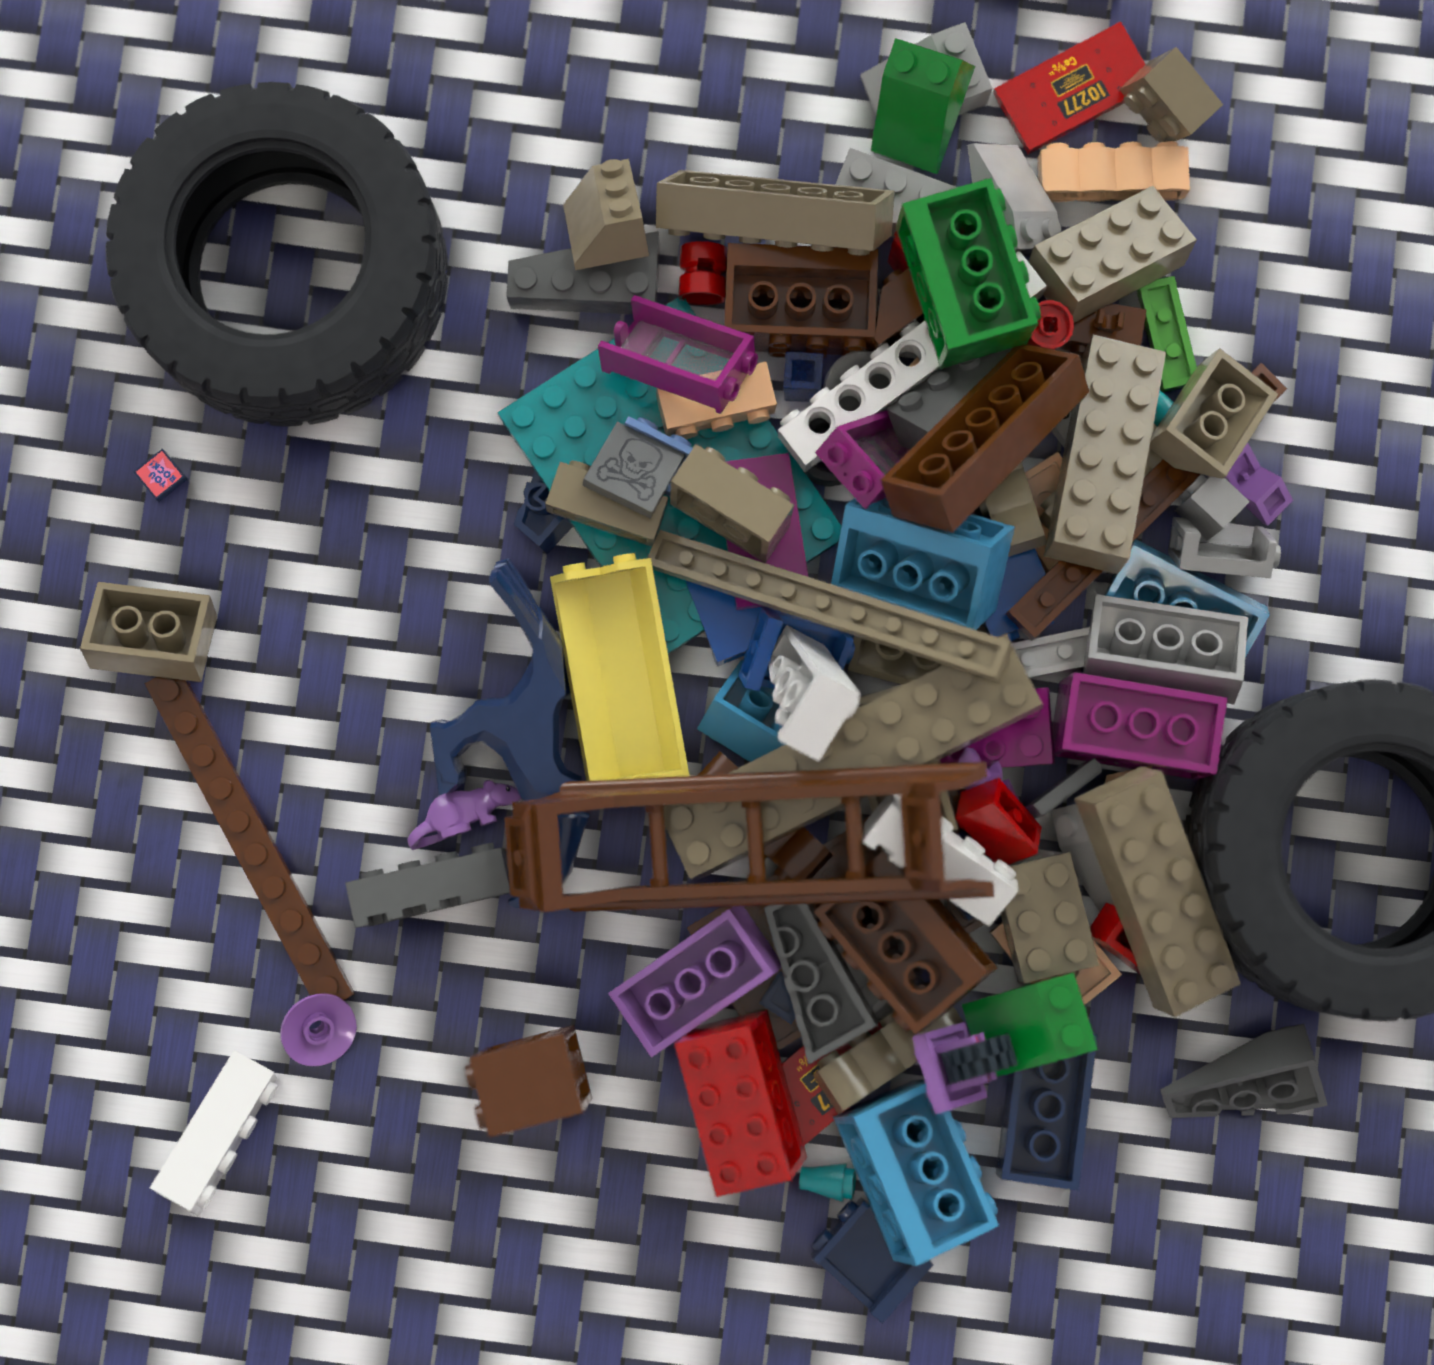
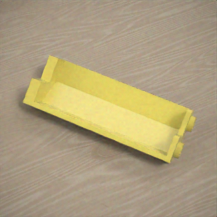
(619, 670)

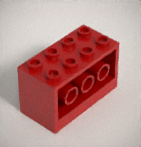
(741, 1103)

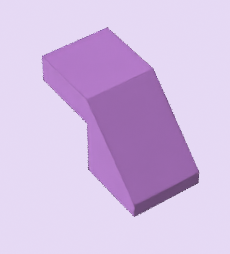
(1260, 486)

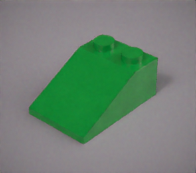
(919, 104)
(1042, 1020)

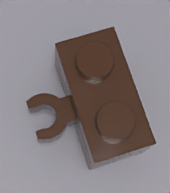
(1112, 322)

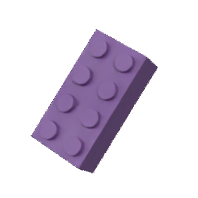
(695, 979)

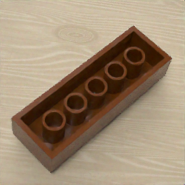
(985, 437)

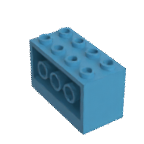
(923, 566)
(916, 1173)

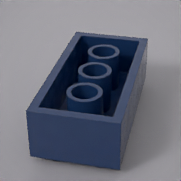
(1046, 1123)

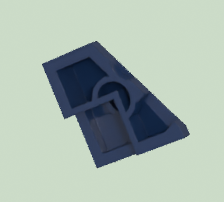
(535, 522)

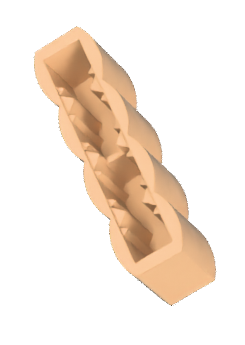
(1113, 173)

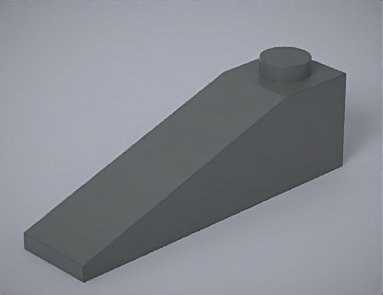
(1262, 1074)

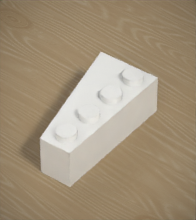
(810, 691)
(961, 859)
(215, 1133)

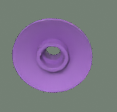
(325, 1042)

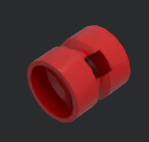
(703, 268)
(1054, 326)

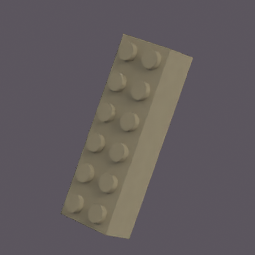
(775, 211)
(1106, 456)
(1157, 891)

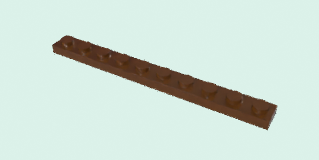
(1069, 580)
(249, 837)

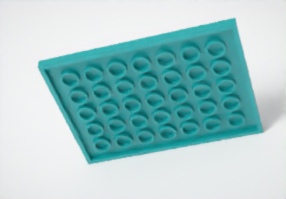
(572, 420)

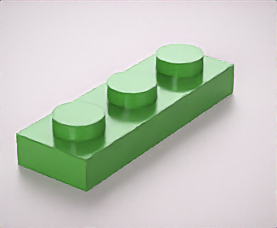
(1168, 331)

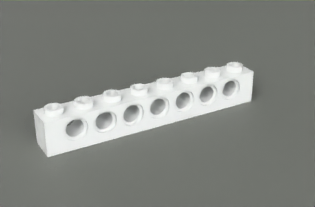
(795, 428)

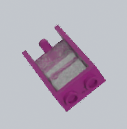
(680, 354)
(862, 455)

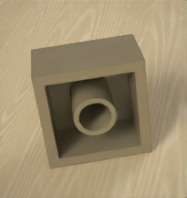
(1170, 97)

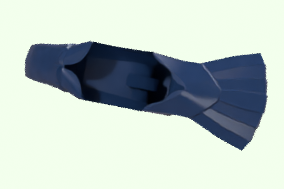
(522, 723)

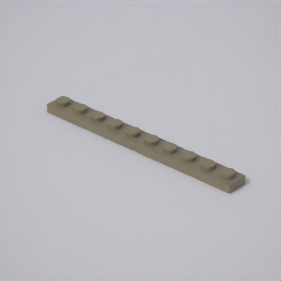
(831, 606)

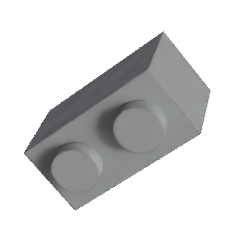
(1210, 504)

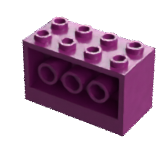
(1138, 726)

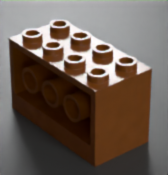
(806, 279)
(931, 940)
(529, 1081)

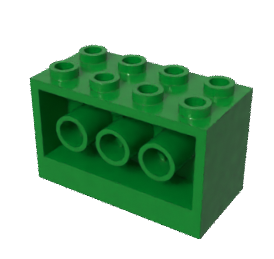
(967, 272)

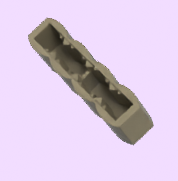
(1015, 506)
(871, 1061)

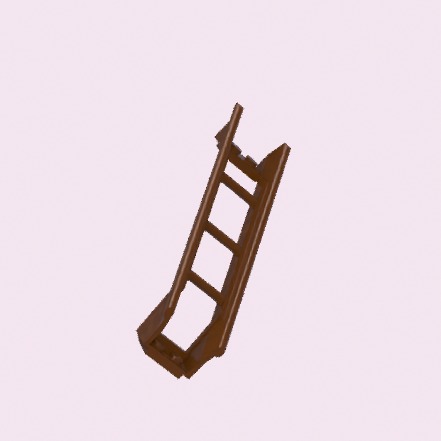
(536, 858)

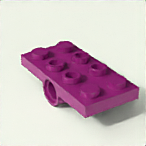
(1019, 744)

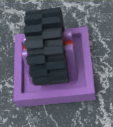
(960, 1064)

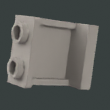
(1250, 560)

